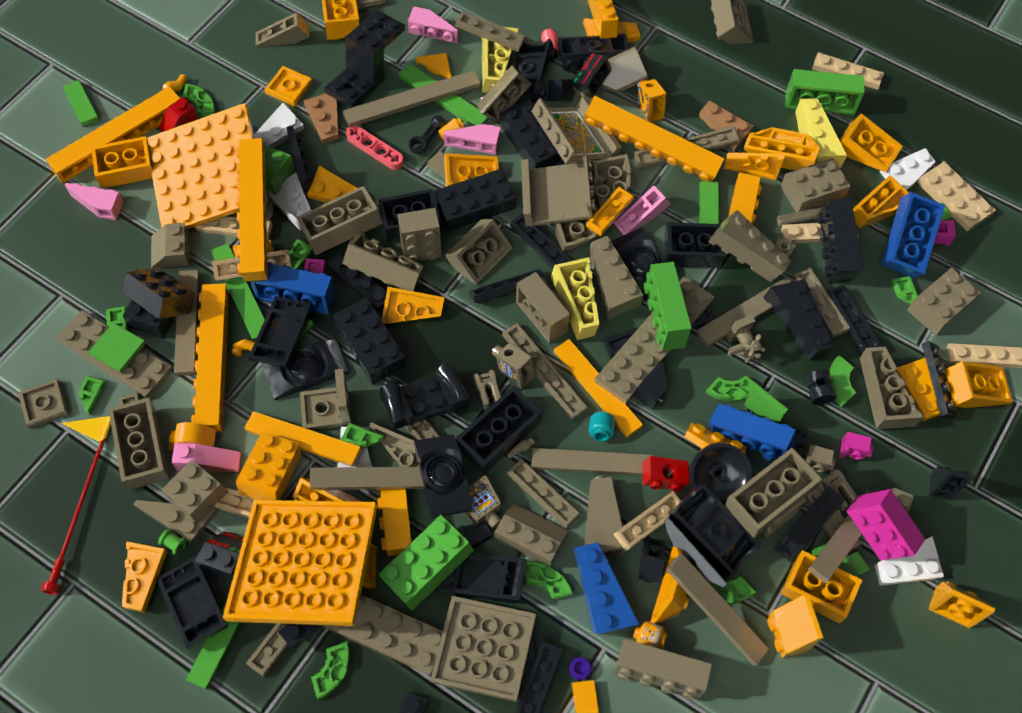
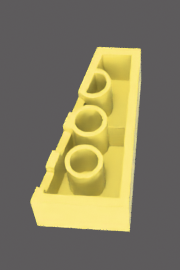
(494, 62)
(814, 122)
(576, 291)

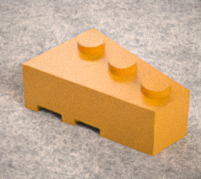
(879, 203)

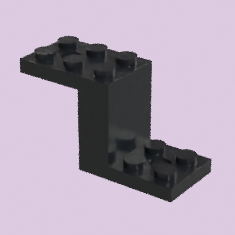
(364, 58)

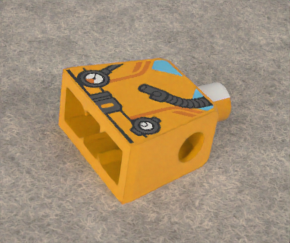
(651, 99)

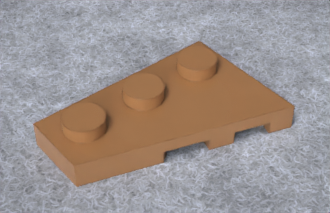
(324, 116)
(719, 118)

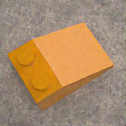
(340, 17)
(869, 144)
(978, 385)
(959, 605)
(795, 627)

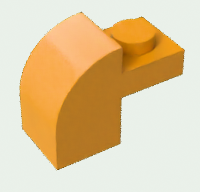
(192, 434)

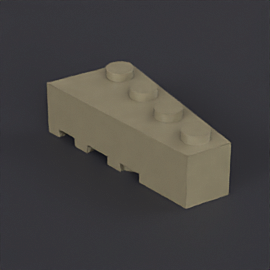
(750, 246)
(382, 263)

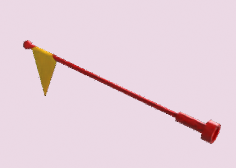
(98, 430)

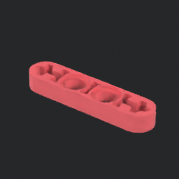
(374, 147)

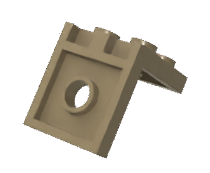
(334, 399)

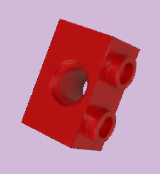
(675, 469)

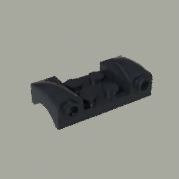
(579, 48)
(532, 63)
(424, 398)
(715, 528)

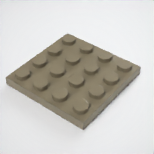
(483, 648)

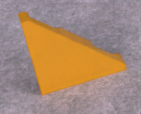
(436, 63)

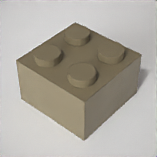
(194, 491)

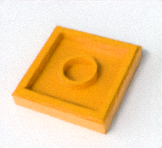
(288, 86)

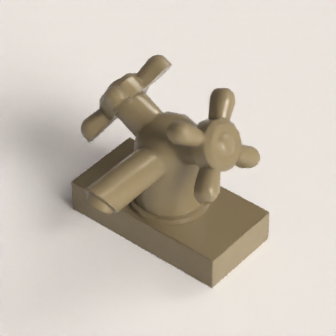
(741, 331)

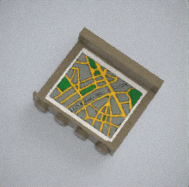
(573, 135)

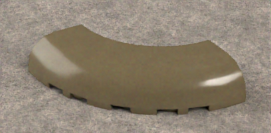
(607, 177)

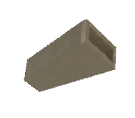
(603, 517)

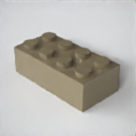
(339, 220)
(138, 444)
(772, 492)
(662, 669)

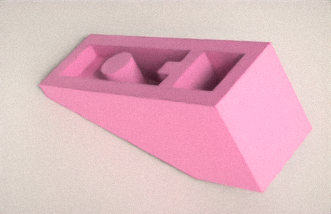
(475, 138)
(642, 211)
(207, 457)

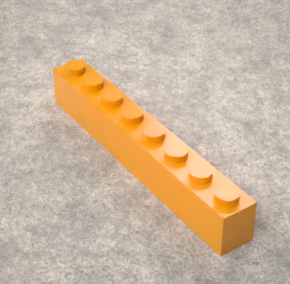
(129, 125)
(653, 139)
(252, 213)
(211, 356)

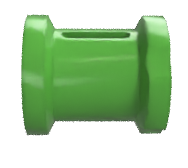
(172, 541)

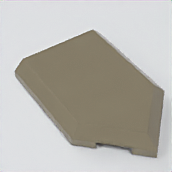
(625, 72)

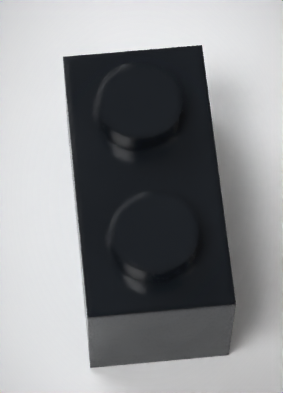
(478, 535)

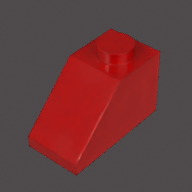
(178, 114)

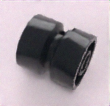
(820, 387)

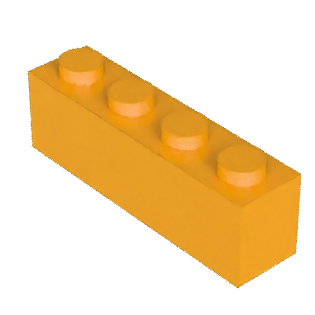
(604, 17)
(745, 194)
(394, 520)

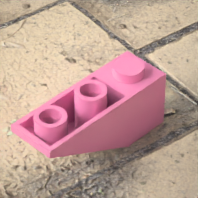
(428, 24)
(99, 201)

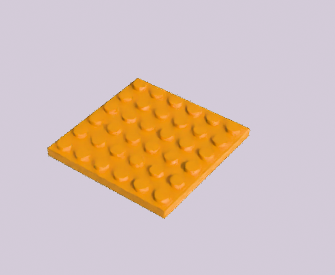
(197, 167)
(302, 563)

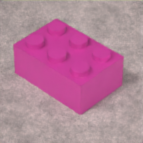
(886, 525)

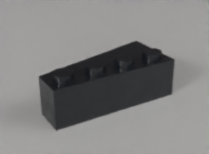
(801, 317)

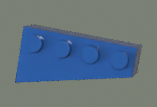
(753, 432)
(603, 596)

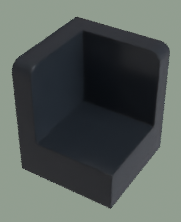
(560, 90)

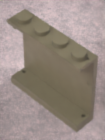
(557, 192)

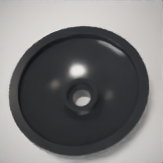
(733, 465)

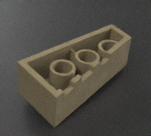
(614, 280)
(887, 391)

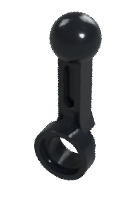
(436, 123)

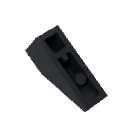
(947, 482)

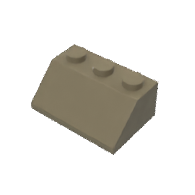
(732, 21)
(503, 94)
(479, 250)
(530, 535)

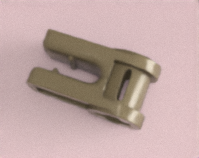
(484, 382)
(840, 484)

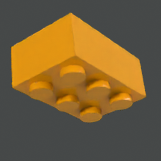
(122, 162)
(269, 468)
(827, 599)

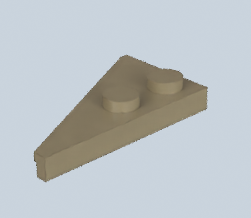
(398, 446)
(174, 518)

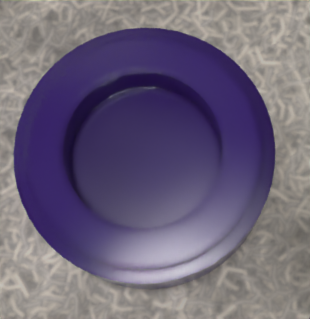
(580, 668)

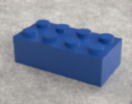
(912, 235)
(296, 285)

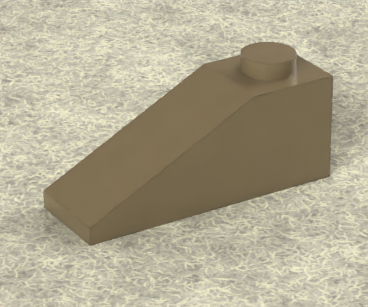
(284, 32)

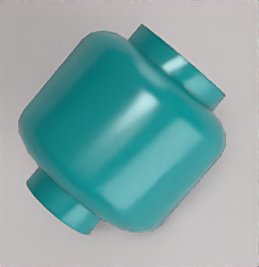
(601, 426)

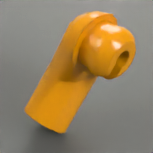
(177, 85)
(241, 346)

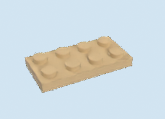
(958, 196)

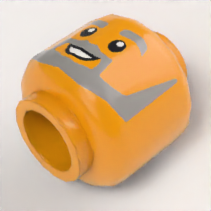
(651, 635)

